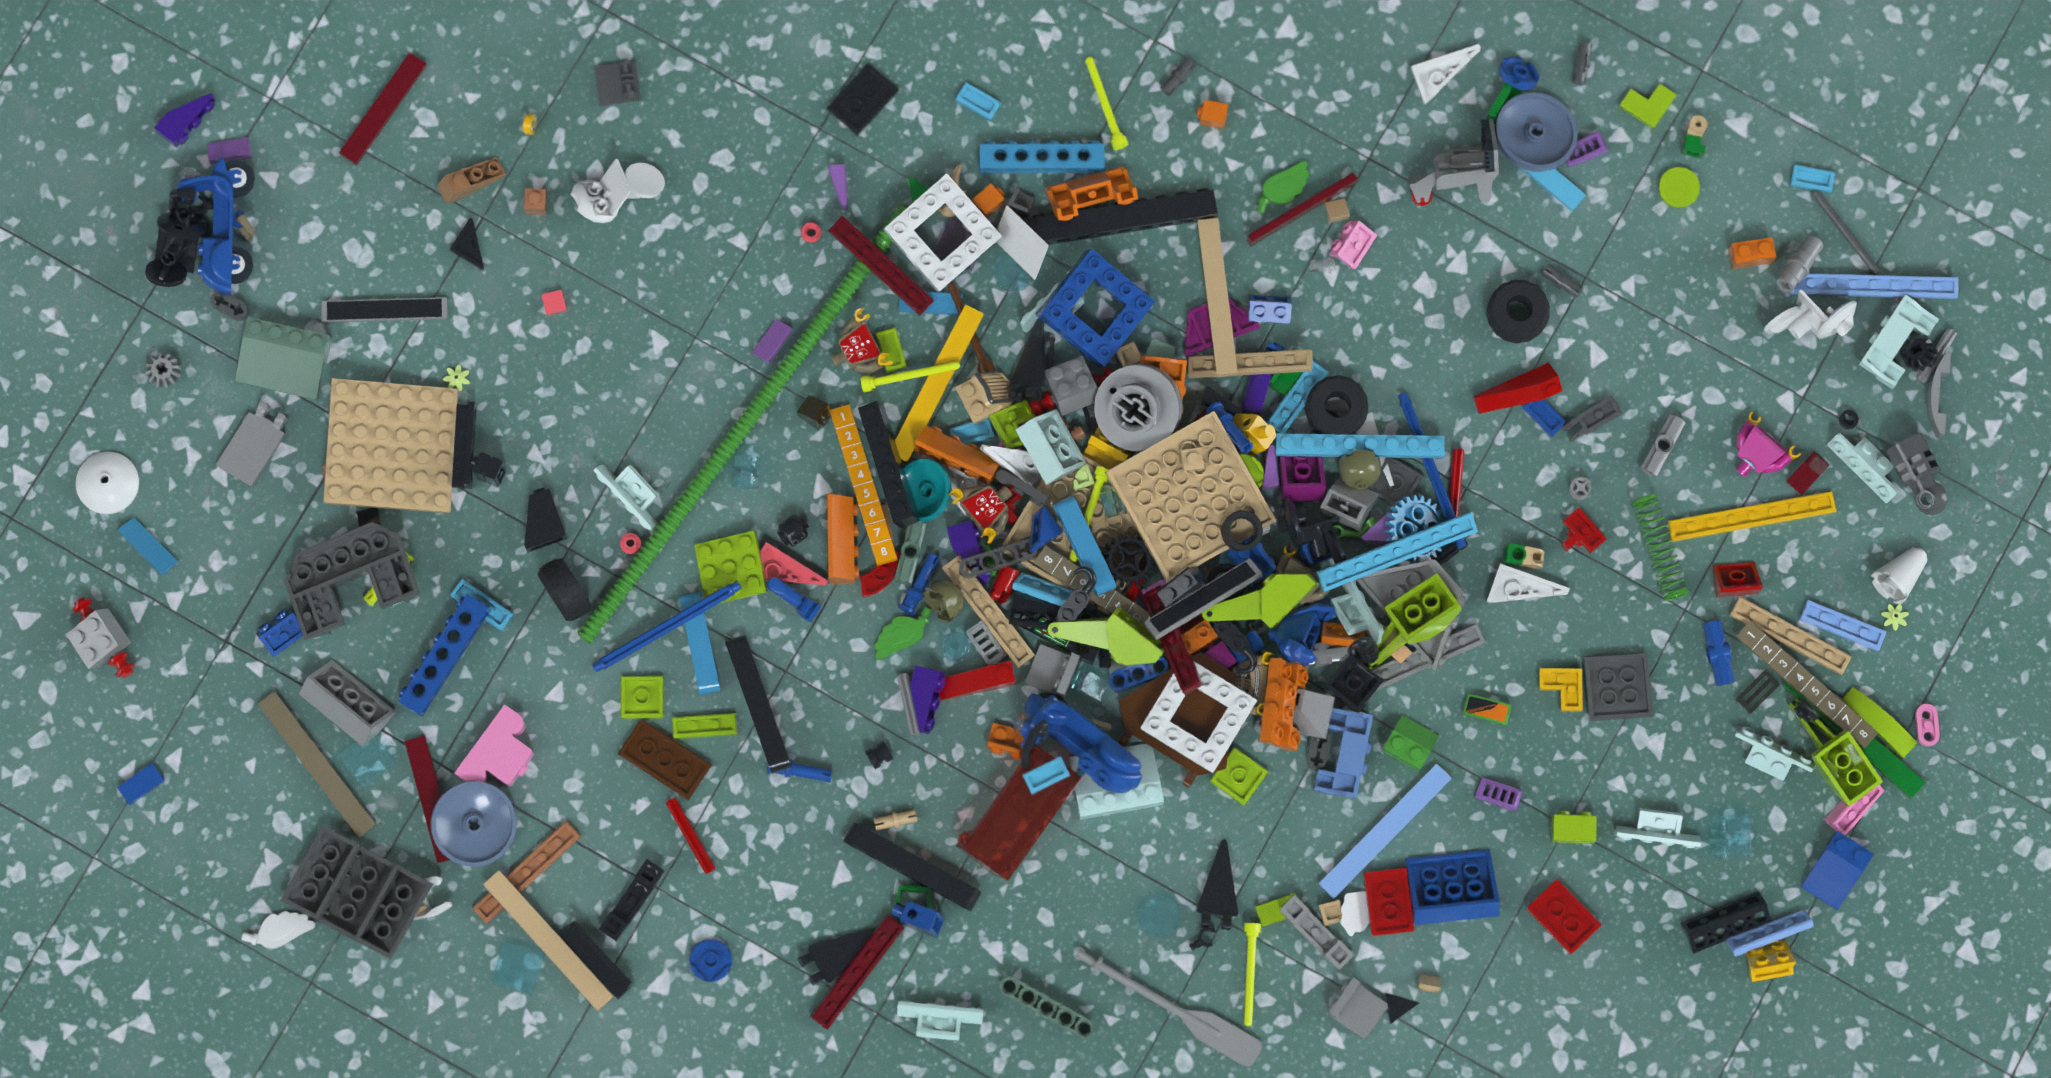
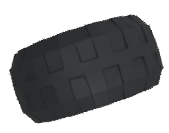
(1523, 292)
(1342, 388)
(564, 589)

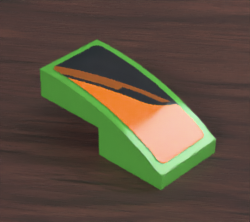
(1487, 709)

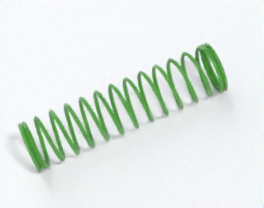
(1677, 593)

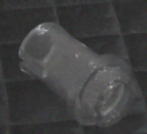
(1322, 265)

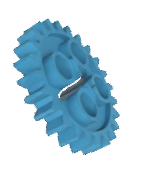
(1404, 517)

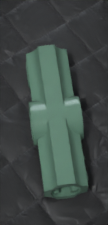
(907, 565)

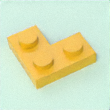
(1566, 681)

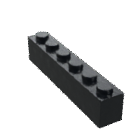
(888, 464)

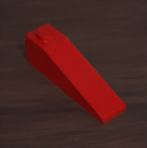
(1523, 389)
(978, 681)

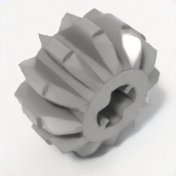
(158, 378)

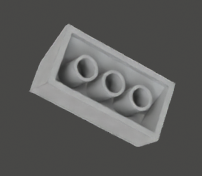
(346, 702)

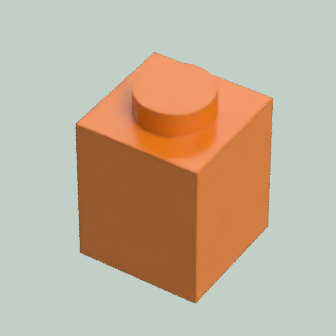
(1213, 114)
(989, 200)

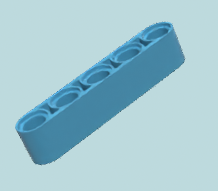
(1084, 544)
(700, 647)

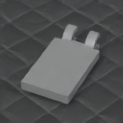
(253, 445)

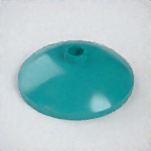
(927, 475)

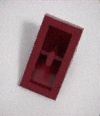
(1807, 473)

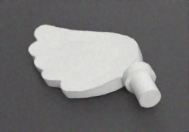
(280, 930)

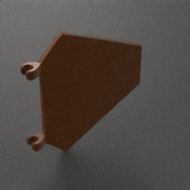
(1196, 715)

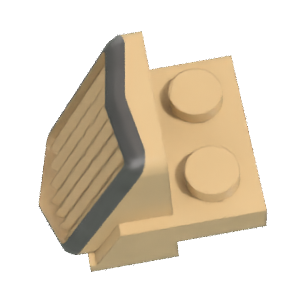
(985, 394)

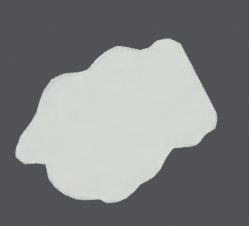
(1355, 912)

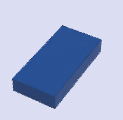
(1545, 416)
(141, 784)

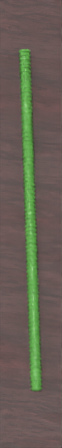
(732, 441)

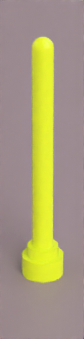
(1118, 140)
(869, 383)
(1101, 478)
(1252, 931)

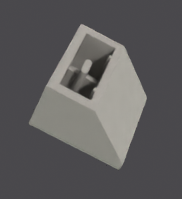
(1349, 504)

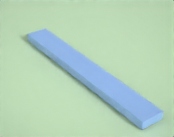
(1878, 286)
(1385, 831)

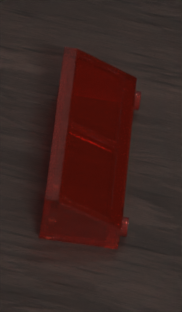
(1015, 819)

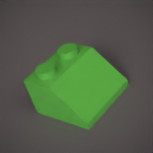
(1410, 743)

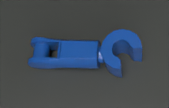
(806, 608)

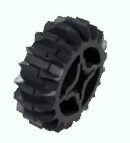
(1140, 575)

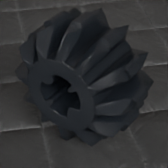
(1919, 353)

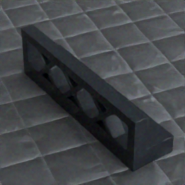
(464, 445)
(1034, 608)
(1726, 917)
(596, 960)

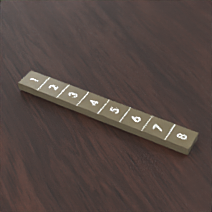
(1064, 571)
(1806, 684)

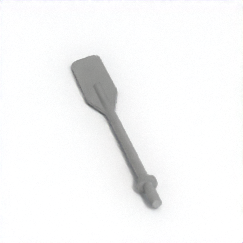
(1203, 1025)

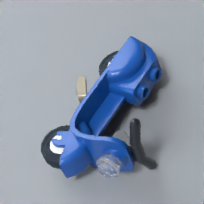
(221, 261)
(1098, 754)

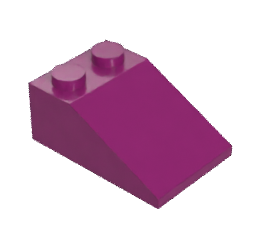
(1302, 478)

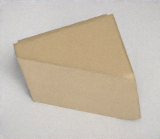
(1337, 210)
(1429, 983)

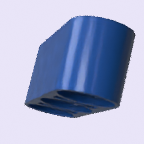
(1130, 681)

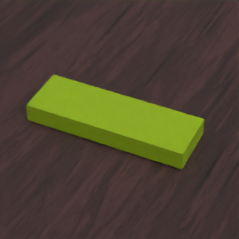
(704, 726)

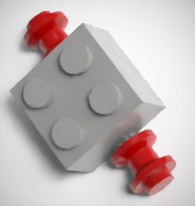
(1070, 387)
(100, 639)

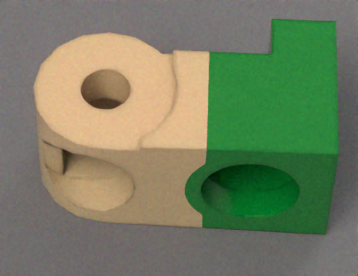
(1692, 142)
(1523, 556)

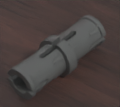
(1582, 63)
(1178, 76)
(1562, 281)

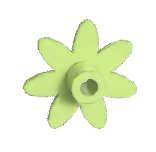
(457, 373)
(1893, 620)

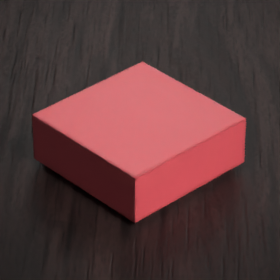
(554, 302)

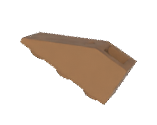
(470, 179)

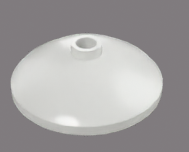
(109, 496)

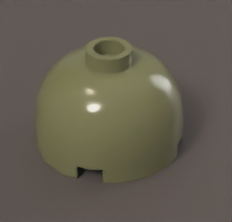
(1360, 469)
(944, 599)

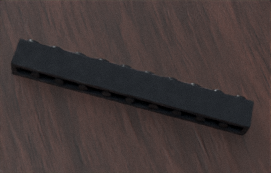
(1127, 218)

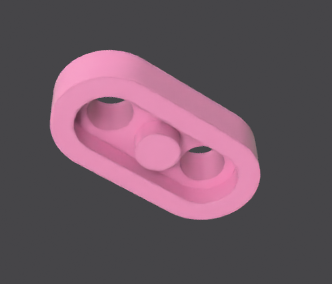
(1927, 725)

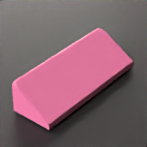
(1844, 818)

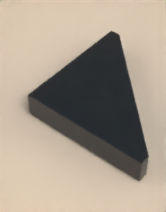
(467, 245)

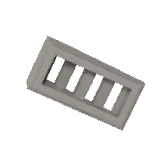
(974, 641)

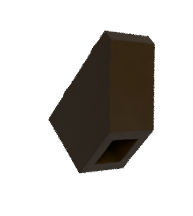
(814, 412)

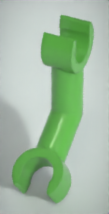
(1356, 534)

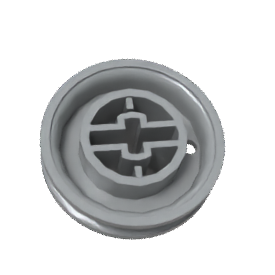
(1159, 407)

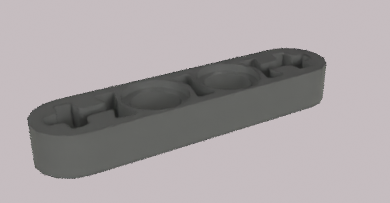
(999, 561)

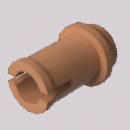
(1077, 433)

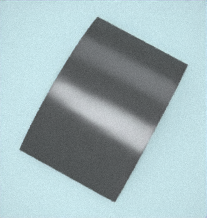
(356, 892)

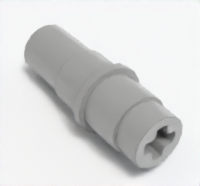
(1799, 264)

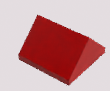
(1736, 579)

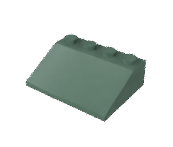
(282, 358)

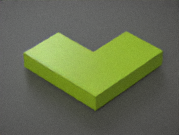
(1649, 110)
(1008, 420)

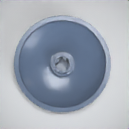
(1536, 132)
(473, 823)

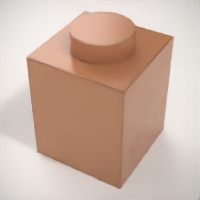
(535, 201)

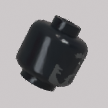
(793, 531)

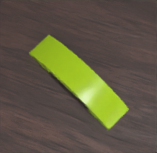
(1887, 727)

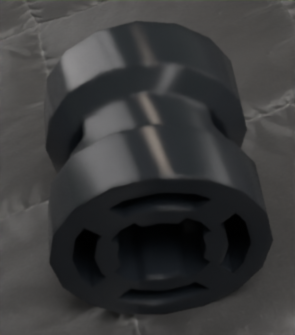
(878, 755)

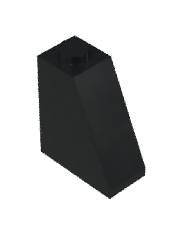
(543, 521)

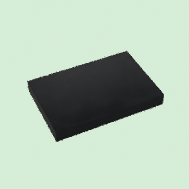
(862, 99)

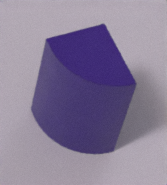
(1255, 394)

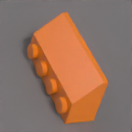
(958, 455)
(841, 539)

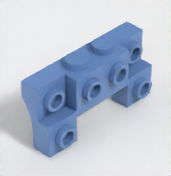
(1351, 754)

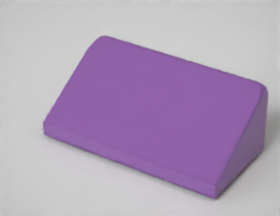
(230, 150)
(772, 341)

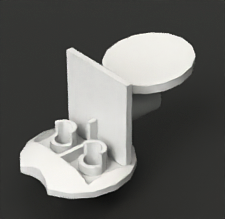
(603, 199)
(1810, 317)

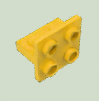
(1105, 452)
(1770, 961)

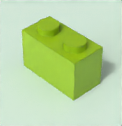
(1573, 828)

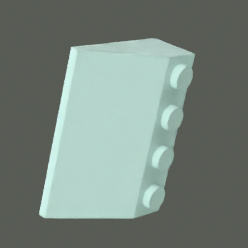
(1096, 802)

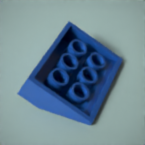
(1452, 887)

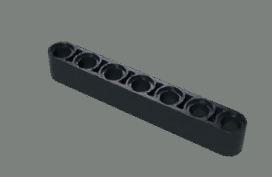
(758, 704)
(912, 866)

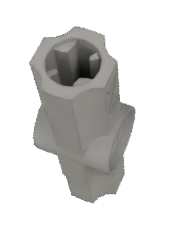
(1669, 435)
(1329, 654)

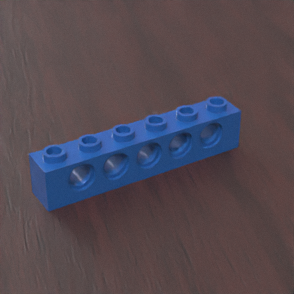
(455, 650)

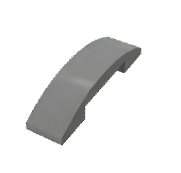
(1937, 420)
(1316, 932)

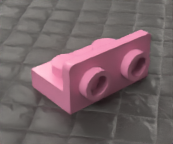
(1352, 243)

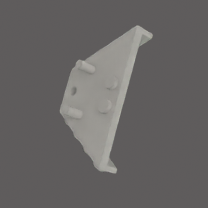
(1394, 582)

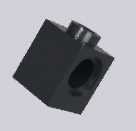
(1088, 657)

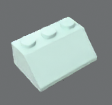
(1051, 446)

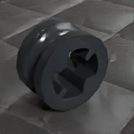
(1842, 417)

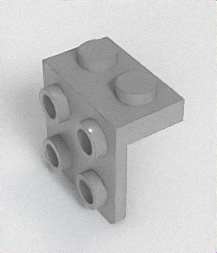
(1357, 1008)

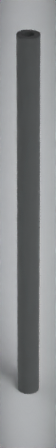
(1849, 237)

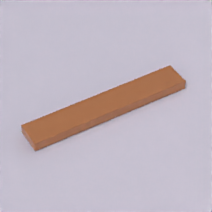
(530, 868)

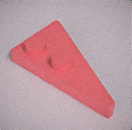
(781, 566)

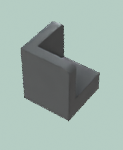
(1021, 203)

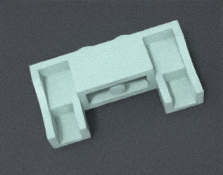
(1895, 330)

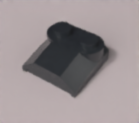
(1354, 684)

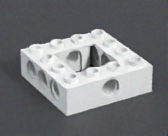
(913, 247)
(1212, 752)

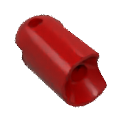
(1003, 584)

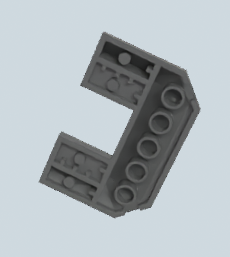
(341, 560)

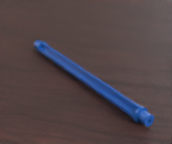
(1429, 463)
(666, 626)

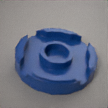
(1518, 73)
(710, 960)

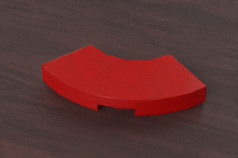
(879, 577)

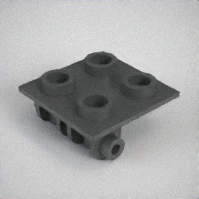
(617, 83)

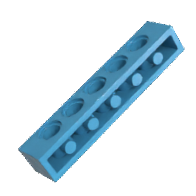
(1052, 164)

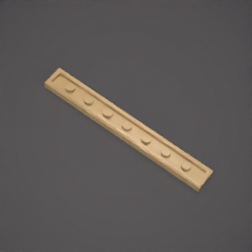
(1217, 297)
(548, 940)

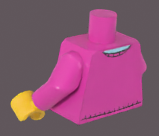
(1760, 450)

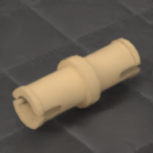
(895, 819)

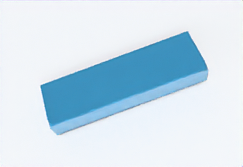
(147, 546)

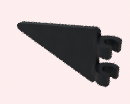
(1030, 368)
(1219, 891)
(833, 955)

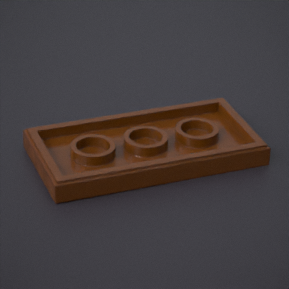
(664, 759)

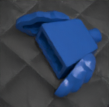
(1300, 632)

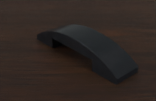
(632, 900)

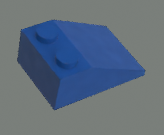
(1837, 870)

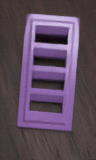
(1588, 156)
(838, 177)
(1270, 479)
(1501, 787)

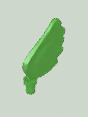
(1283, 186)
(901, 634)

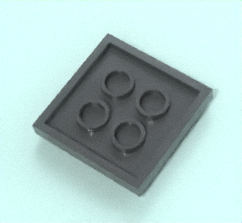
(1618, 687)

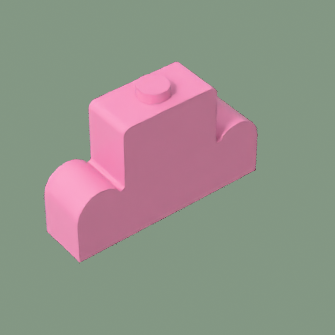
(498, 751)

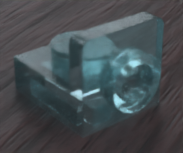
(1089, 685)

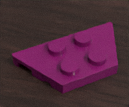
(1199, 328)

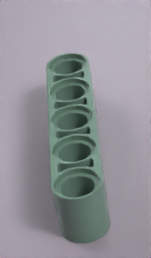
(1053, 1016)

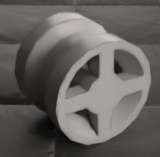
(1583, 485)

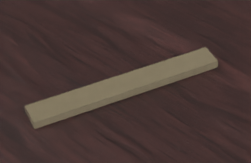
(316, 764)

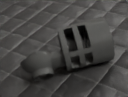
(1915, 468)

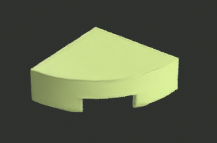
(1083, 478)

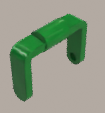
(914, 888)

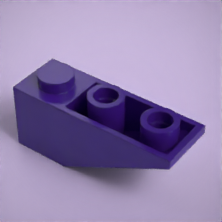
(180, 121)
(964, 543)
(925, 693)

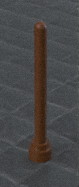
(984, 364)

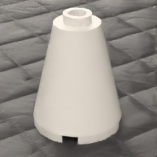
(1900, 575)

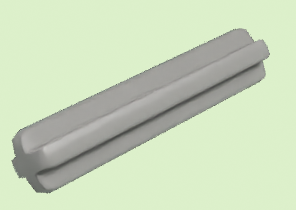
(1942, 347)
(904, 684)

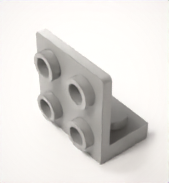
(1052, 670)

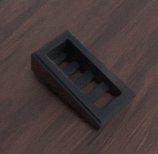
(1211, 396)

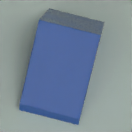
(1043, 529)

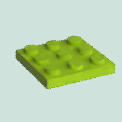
(729, 561)

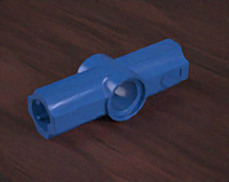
(1718, 653)

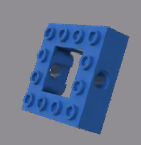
(1057, 313)

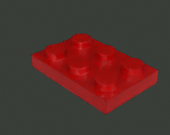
(1388, 902)
(1563, 917)

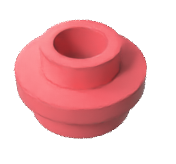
(811, 226)
(630, 550)

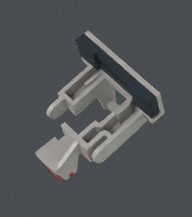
(1461, 168)

